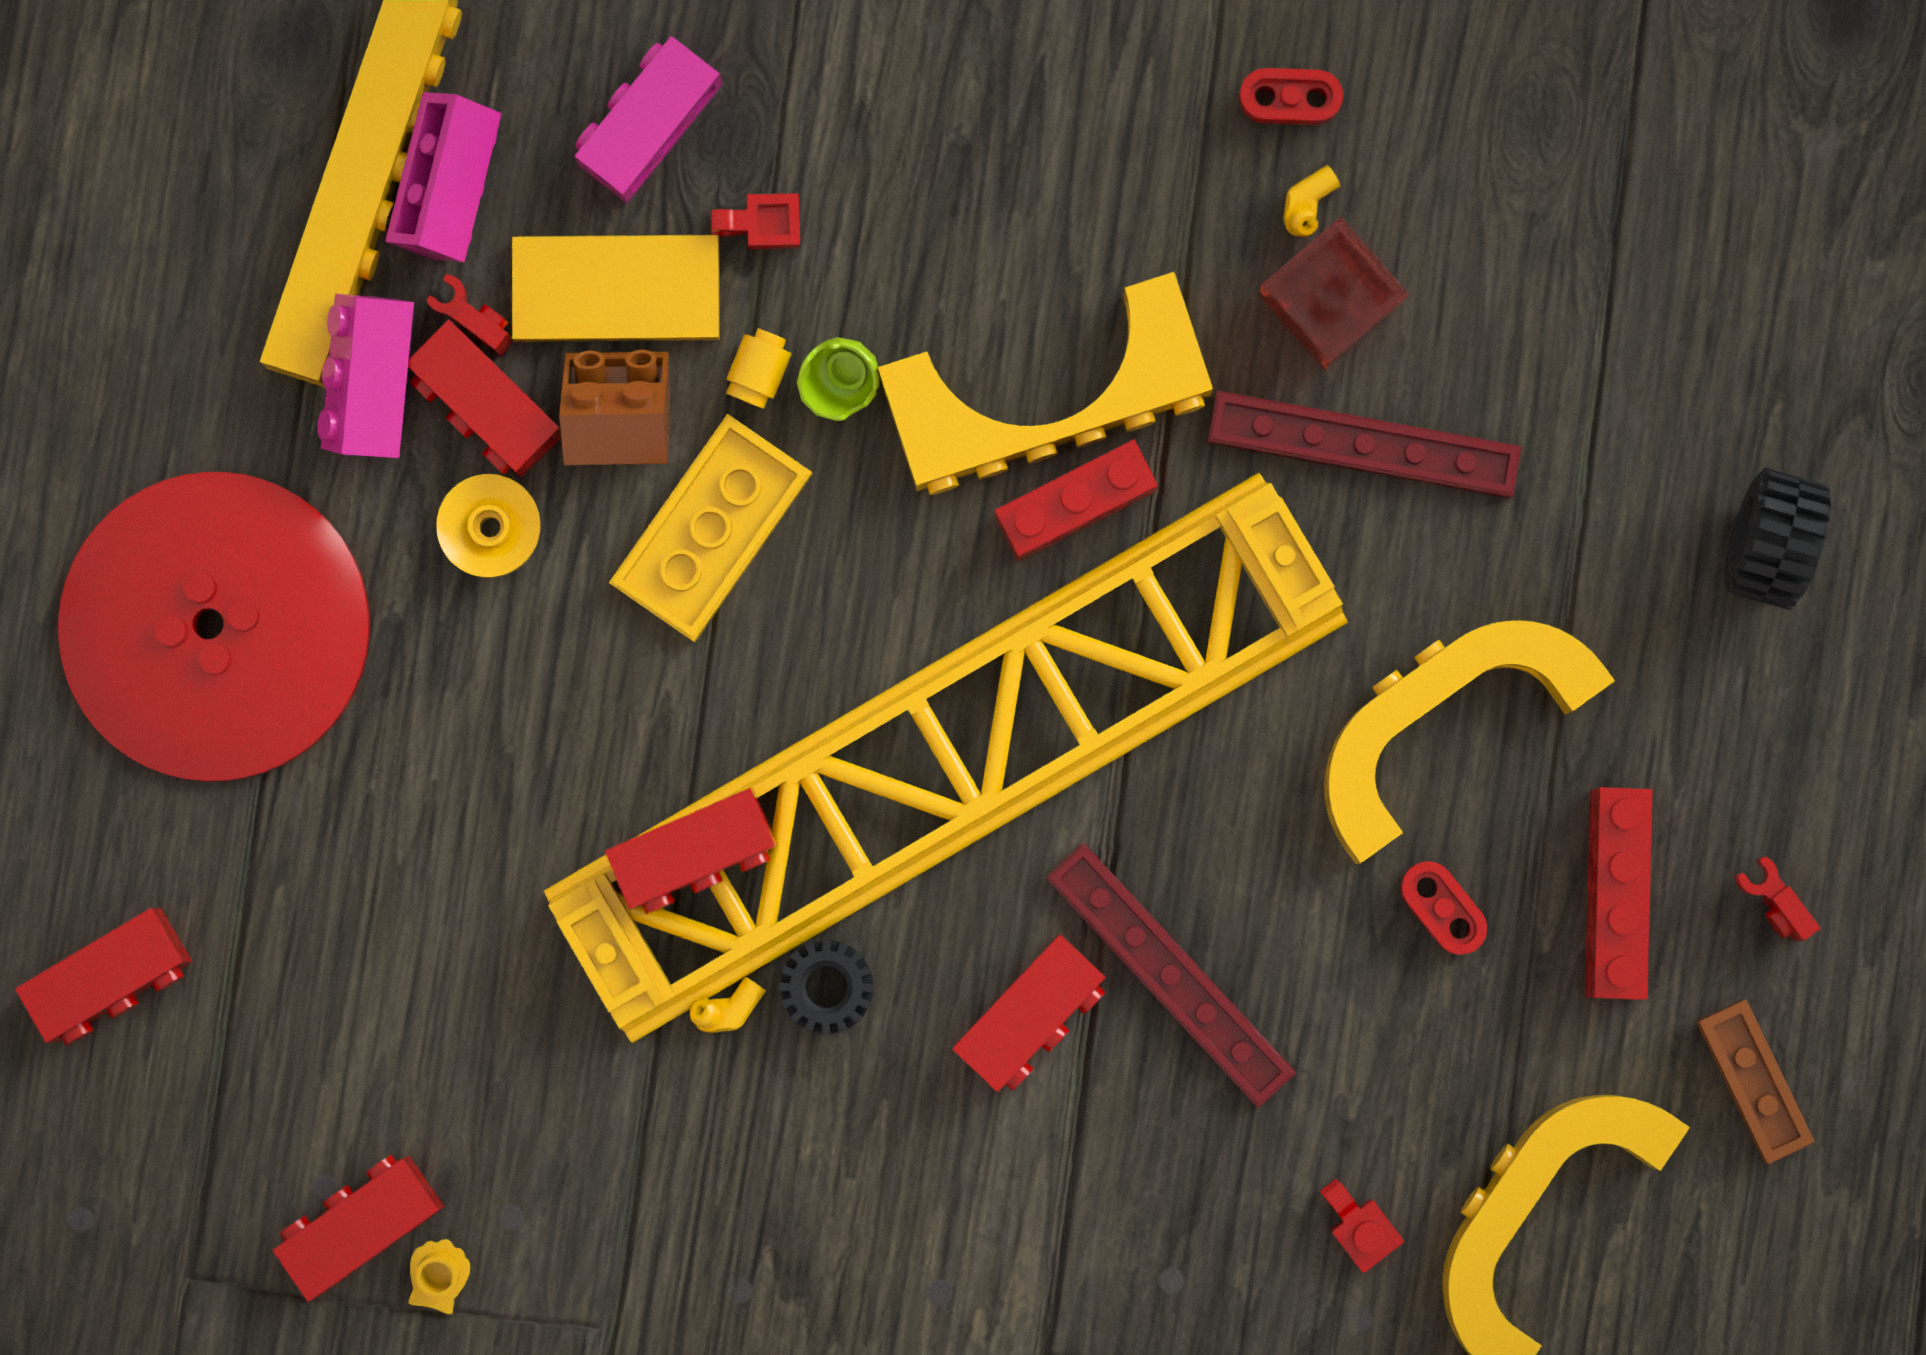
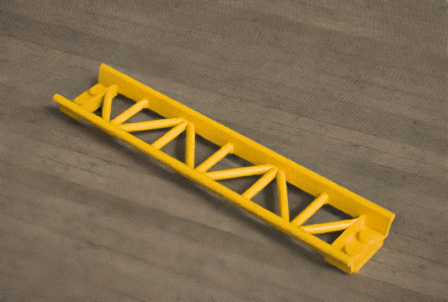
(1257, 536)

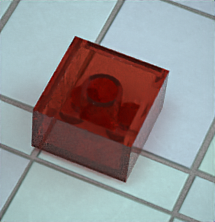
(1333, 293)

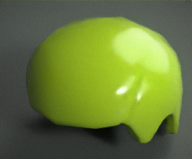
(838, 378)

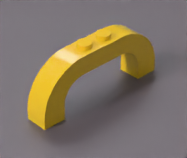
(1547, 653)
(1519, 1182)

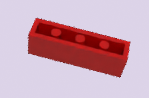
(1618, 893)

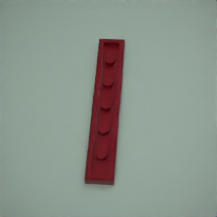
(1364, 444)
(1170, 975)

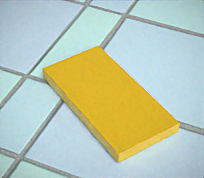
(615, 288)
(710, 528)

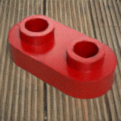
(1289, 93)
(1443, 907)

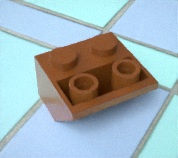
(615, 408)

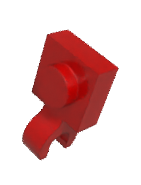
(768, 221)
(483, 324)
(1786, 911)
(1363, 1229)

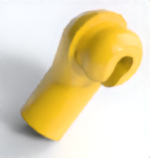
(1303, 201)

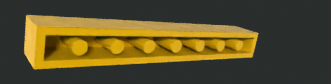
(359, 180)

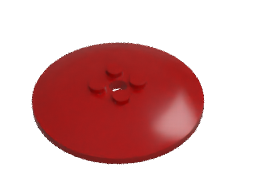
(287, 639)

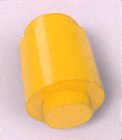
(758, 368)

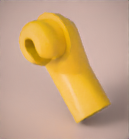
(727, 1013)

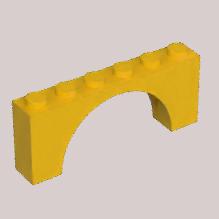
(951, 440)

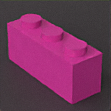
(647, 118)
(443, 177)
(366, 375)

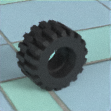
(1777, 538)

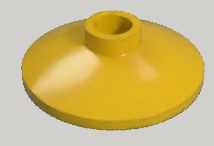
(467, 509)

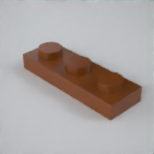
(1755, 1081)

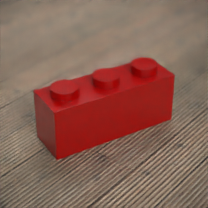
(482, 400)
(1075, 500)
(692, 851)
(104, 977)
(1031, 1015)
(356, 1226)

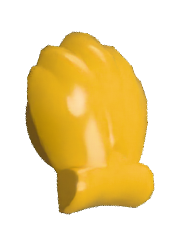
(438, 1275)

